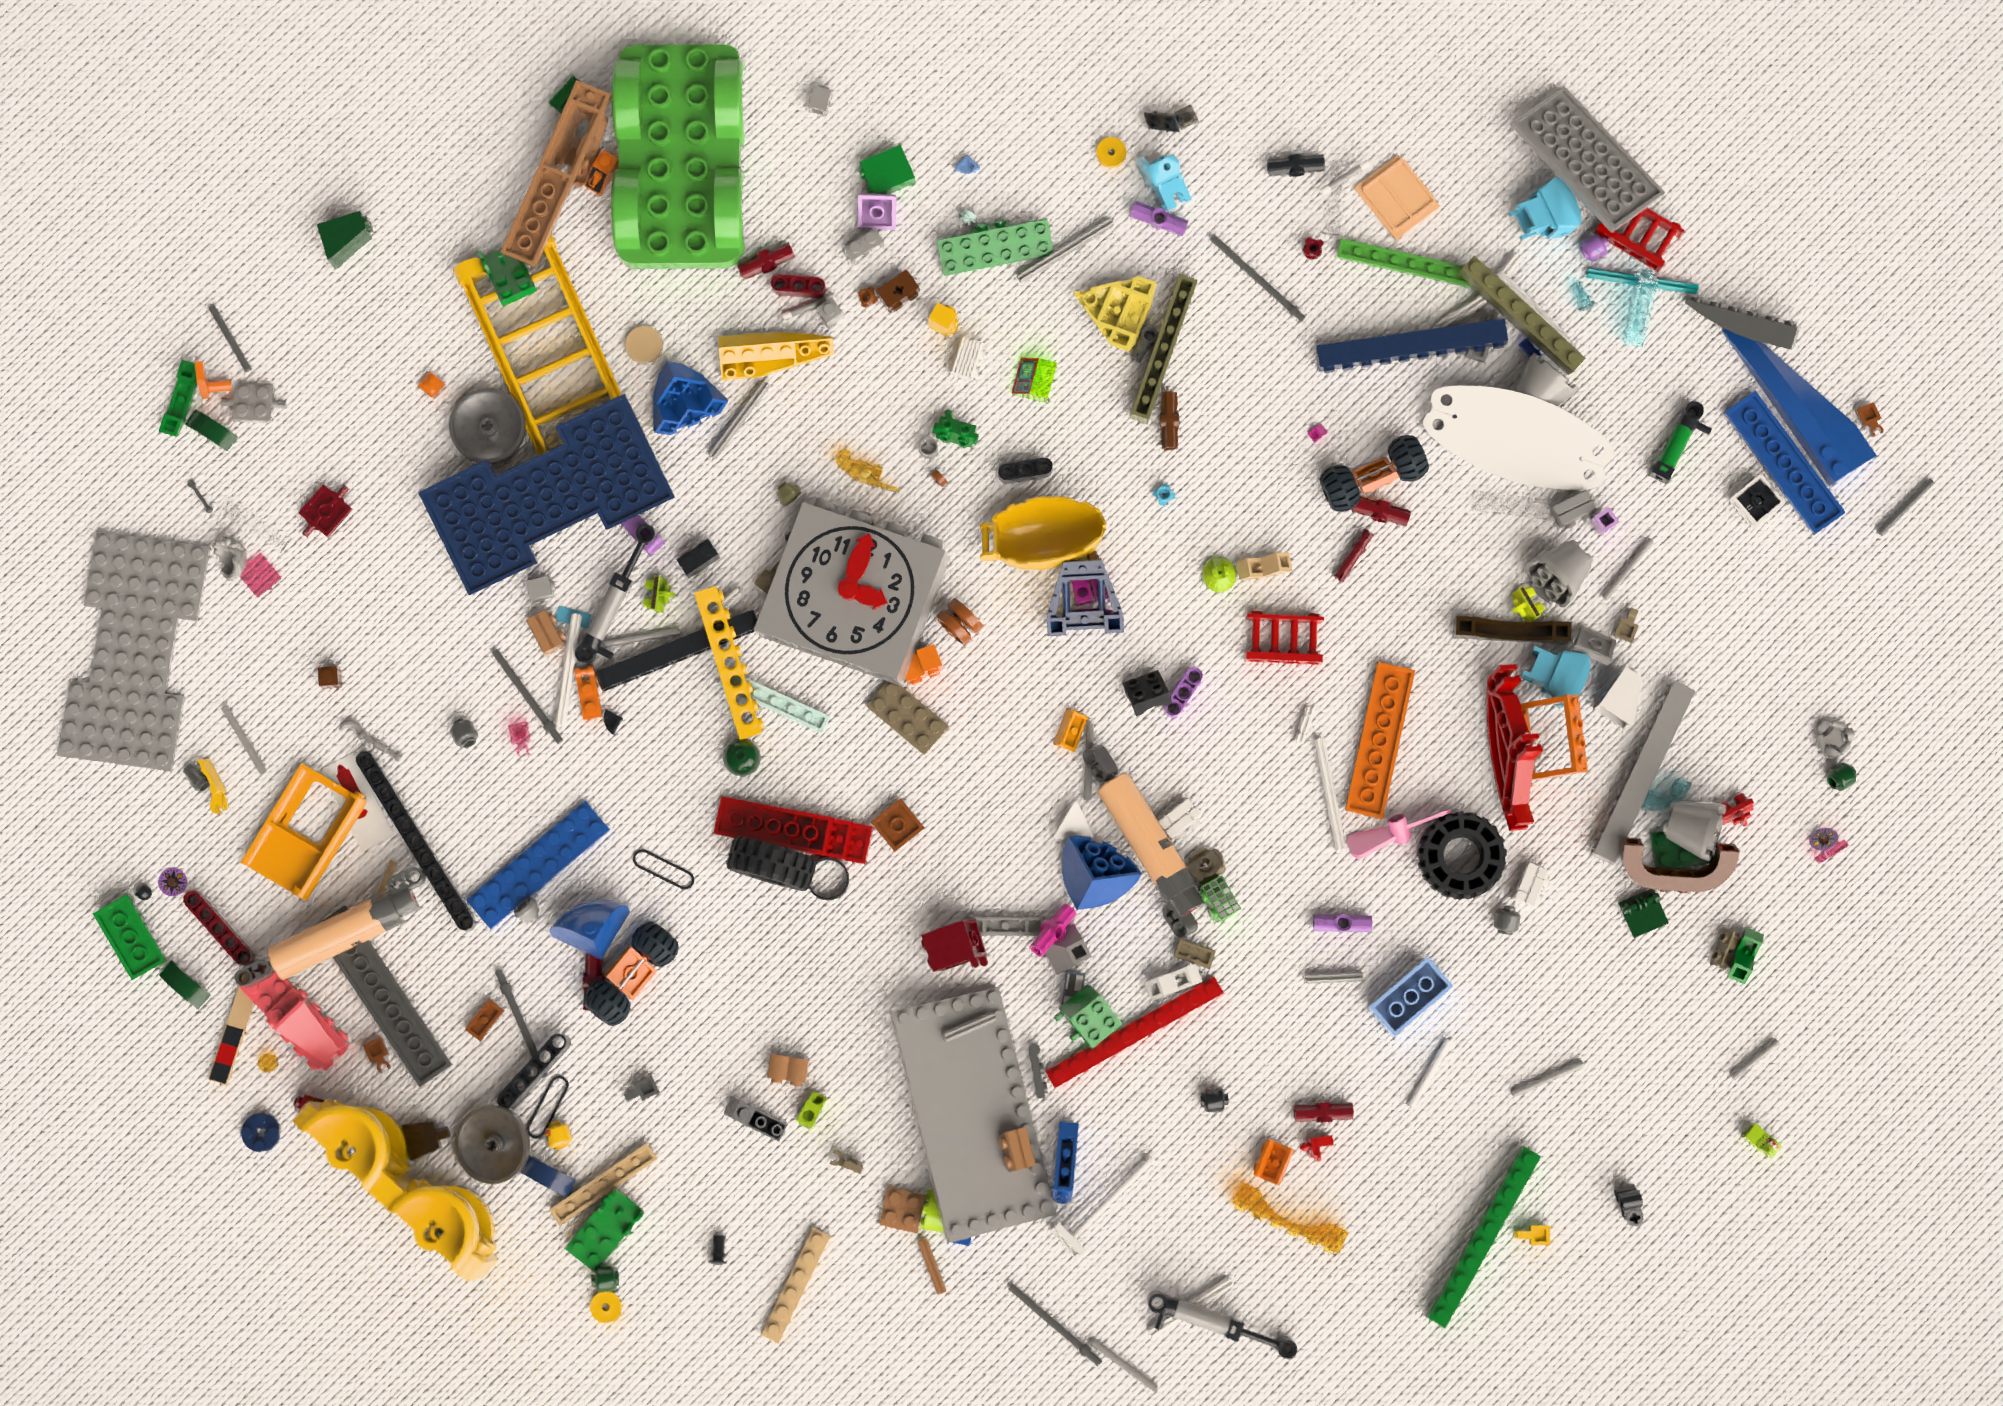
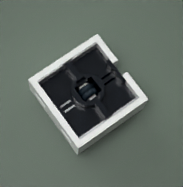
(1762, 506)

